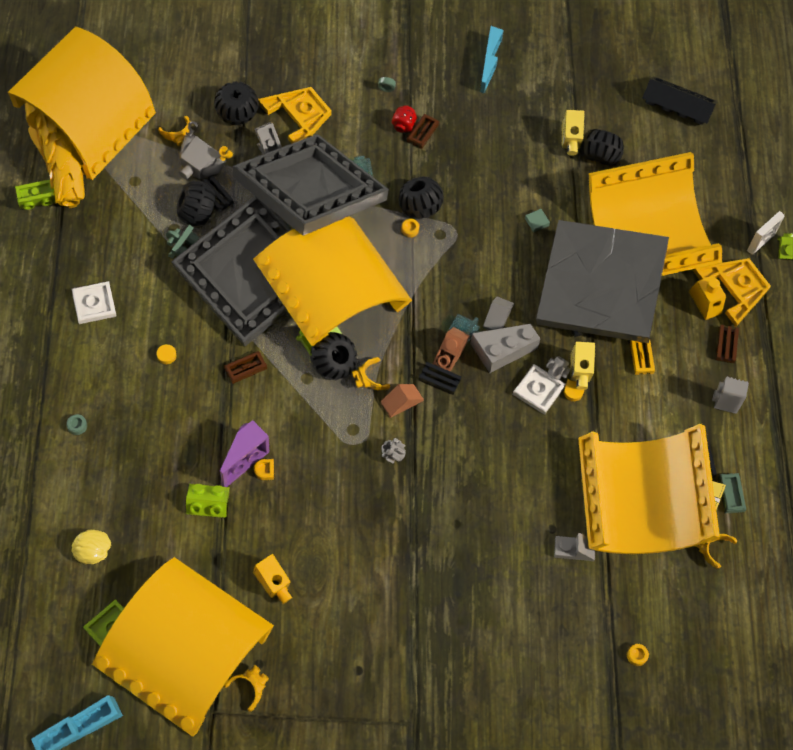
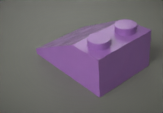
(247, 448)

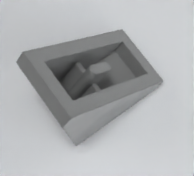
(498, 314)

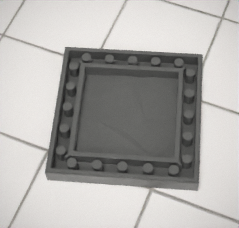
(310, 184)
(226, 275)
(603, 281)

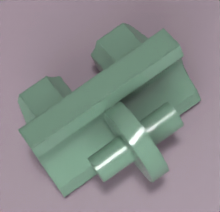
(174, 237)

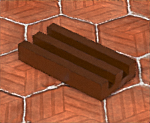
(421, 144)
(729, 331)
(256, 364)

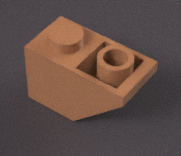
(451, 349)

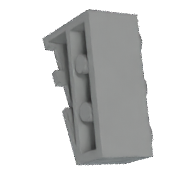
(504, 345)

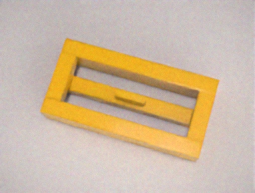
(643, 369)

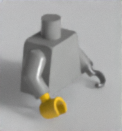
(199, 157)

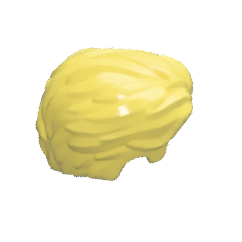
(91, 546)

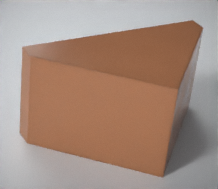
(401, 398)

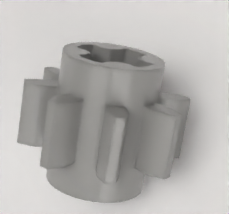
(558, 367)
(393, 450)

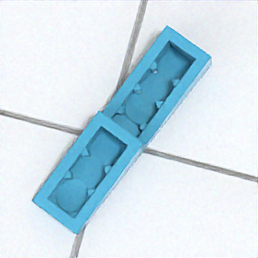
(494, 41)
(78, 726)

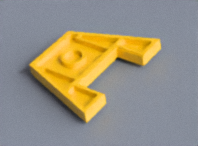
(303, 107)
(743, 283)

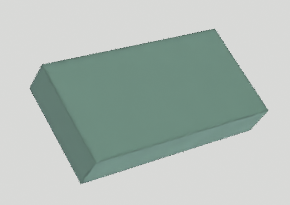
(733, 493)

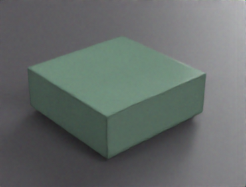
(537, 220)

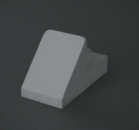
(267, 138)
(573, 548)

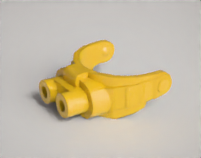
(176, 137)
(363, 380)
(704, 549)
(257, 681)

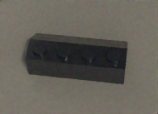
(680, 100)

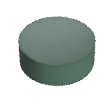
(386, 84)
(76, 424)

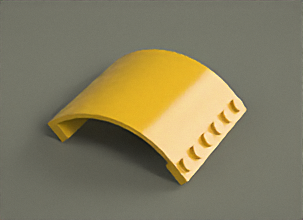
(88, 96)
(656, 200)
(329, 276)
(648, 493)
(179, 643)

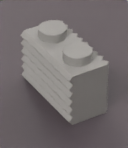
(730, 394)

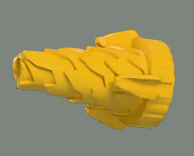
(60, 157)

